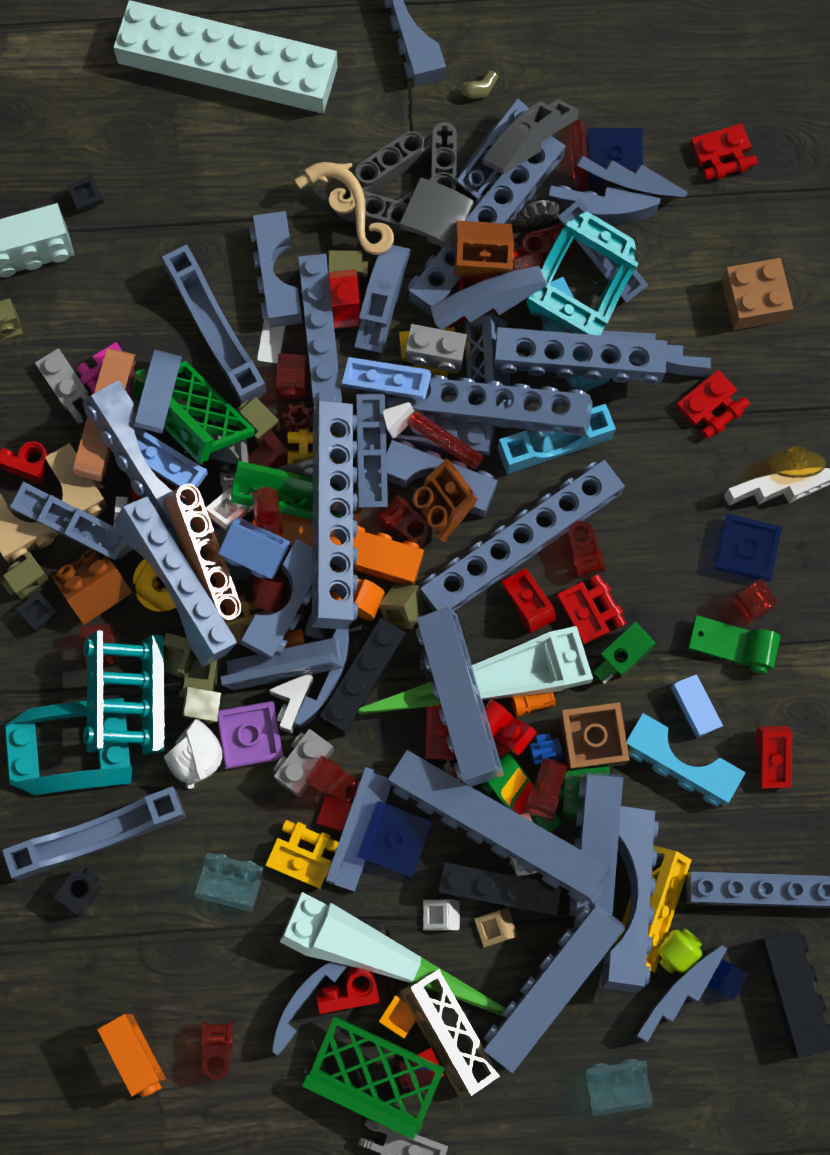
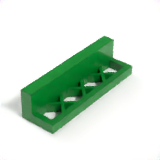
(291, 488)

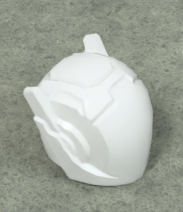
(195, 754)

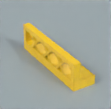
(668, 887)

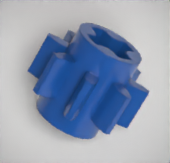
(545, 748)

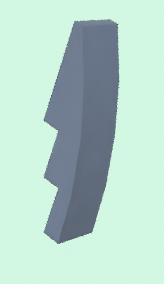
(640, 179)
(497, 293)
(675, 361)
(371, 450)
(68, 521)
(688, 985)

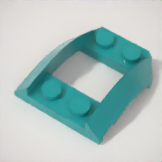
(564, 308)
(23, 755)

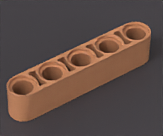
(92, 452)
(206, 540)

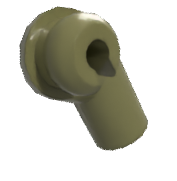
(481, 88)

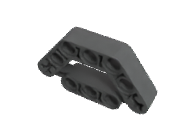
(404, 161)

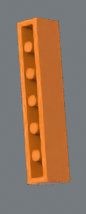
(376, 553)

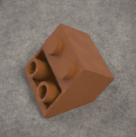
(483, 249)
(91, 585)

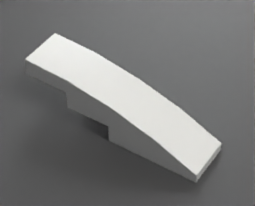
(774, 485)

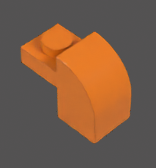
(367, 596)

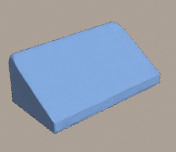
(696, 706)

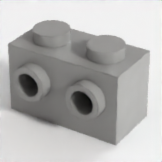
(435, 348)
(295, 769)

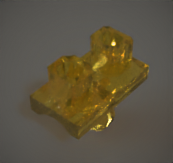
(238, 625)

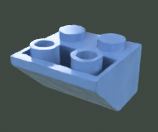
(254, 548)

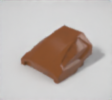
(444, 499)

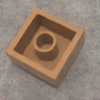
(757, 294)
(594, 737)

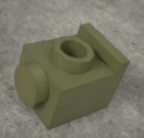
(348, 261)
(9, 321)
(259, 418)
(24, 577)

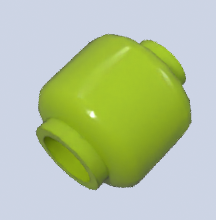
(679, 951)

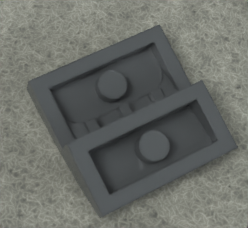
(435, 212)

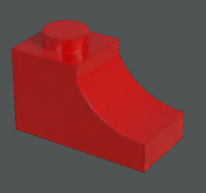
(345, 298)

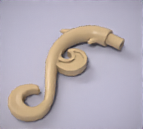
(325, 170)

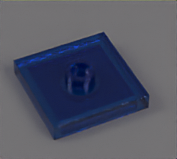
(617, 144)
(748, 547)
(394, 839)

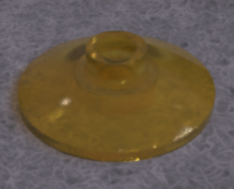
(796, 463)

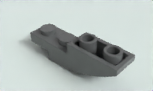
(527, 132)

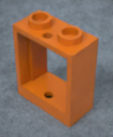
(132, 1056)

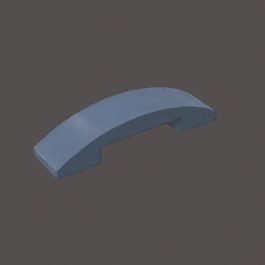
(604, 264)
(157, 391)
(312, 708)
(285, 1031)

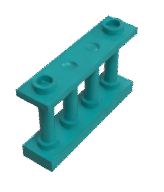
(149, 680)

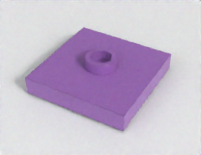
(249, 735)

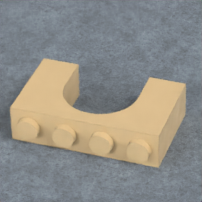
(21, 536)

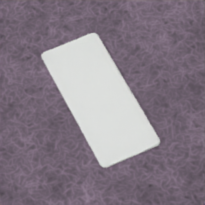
(270, 343)

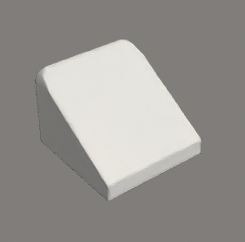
(397, 418)
(441, 915)

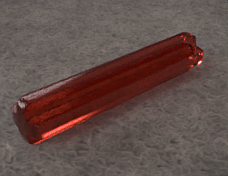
(578, 147)
(445, 439)

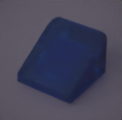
(727, 979)

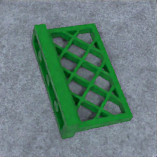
(184, 429)
(362, 1102)

